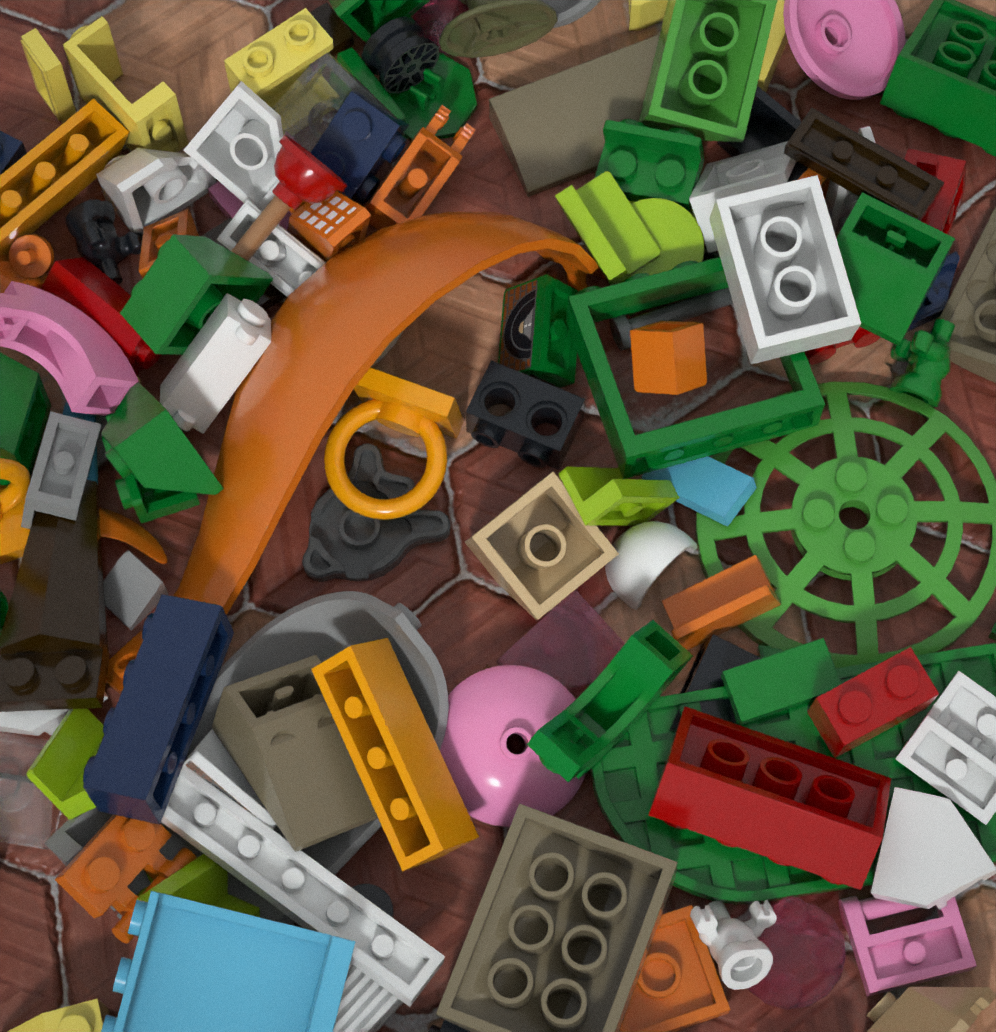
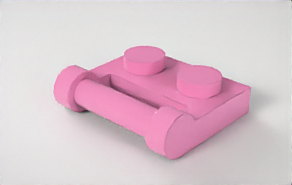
(905, 953)

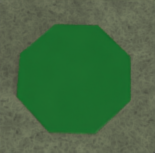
(445, 85)

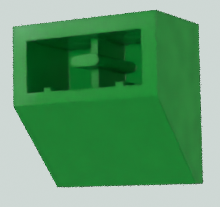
(890, 265)
(22, 412)

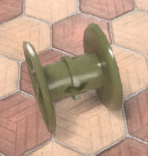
(496, 27)

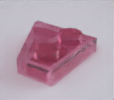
(567, 644)

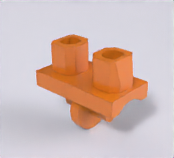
(27, 262)

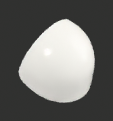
(643, 556)

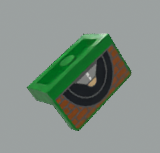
(536, 331)

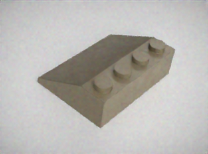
(558, 931)

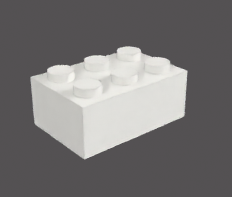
(784, 269)

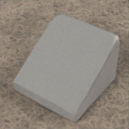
(132, 590)

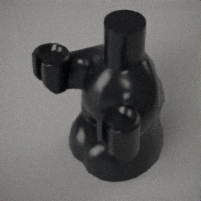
(97, 237)

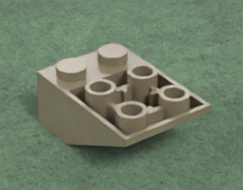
(293, 753)

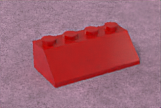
(772, 798)

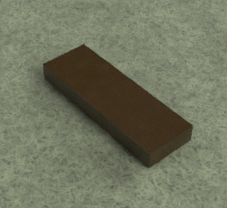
(862, 165)

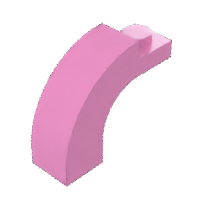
(68, 345)

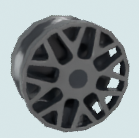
(400, 54)

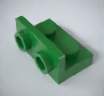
(651, 161)

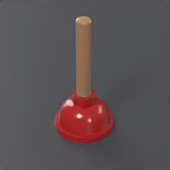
(300, 179)

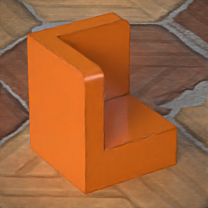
(668, 357)

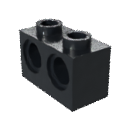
(531, 405)

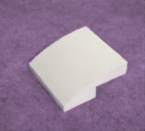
(958, 747)

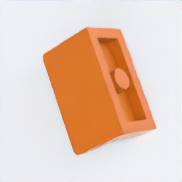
(720, 602)

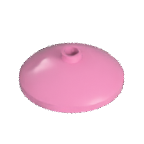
(845, 43)
(474, 747)

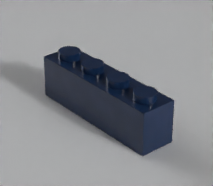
(158, 709)

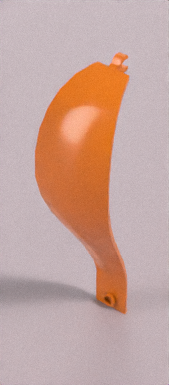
(316, 356)

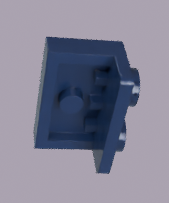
(359, 144)

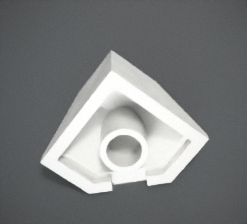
(241, 146)
(152, 185)

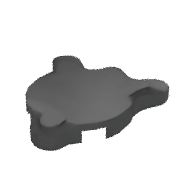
(363, 547)

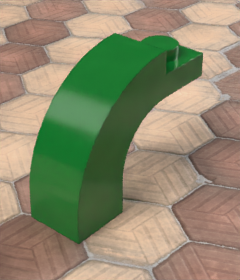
(611, 704)

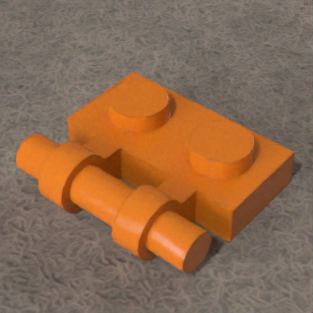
(112, 860)

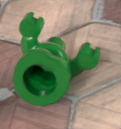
(927, 363)

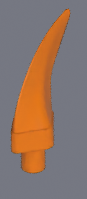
(124, 529)

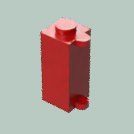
(102, 300)

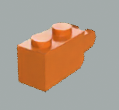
(417, 174)

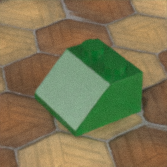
(185, 290)

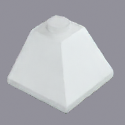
(736, 176)

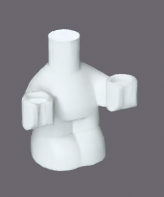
(734, 943)

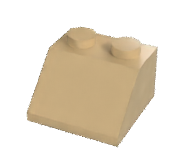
(541, 547)

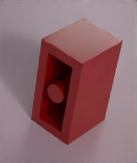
(872, 702)

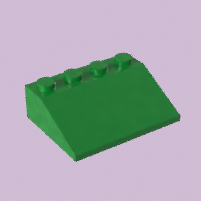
(949, 74)

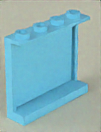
(226, 972)

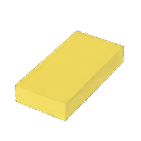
(48, 75)

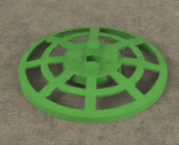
(864, 551)

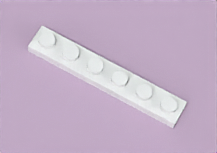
(299, 886)

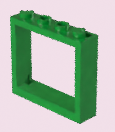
(695, 437)

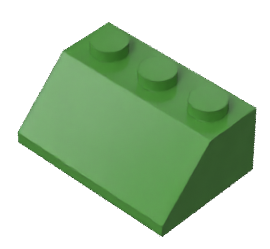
(708, 67)

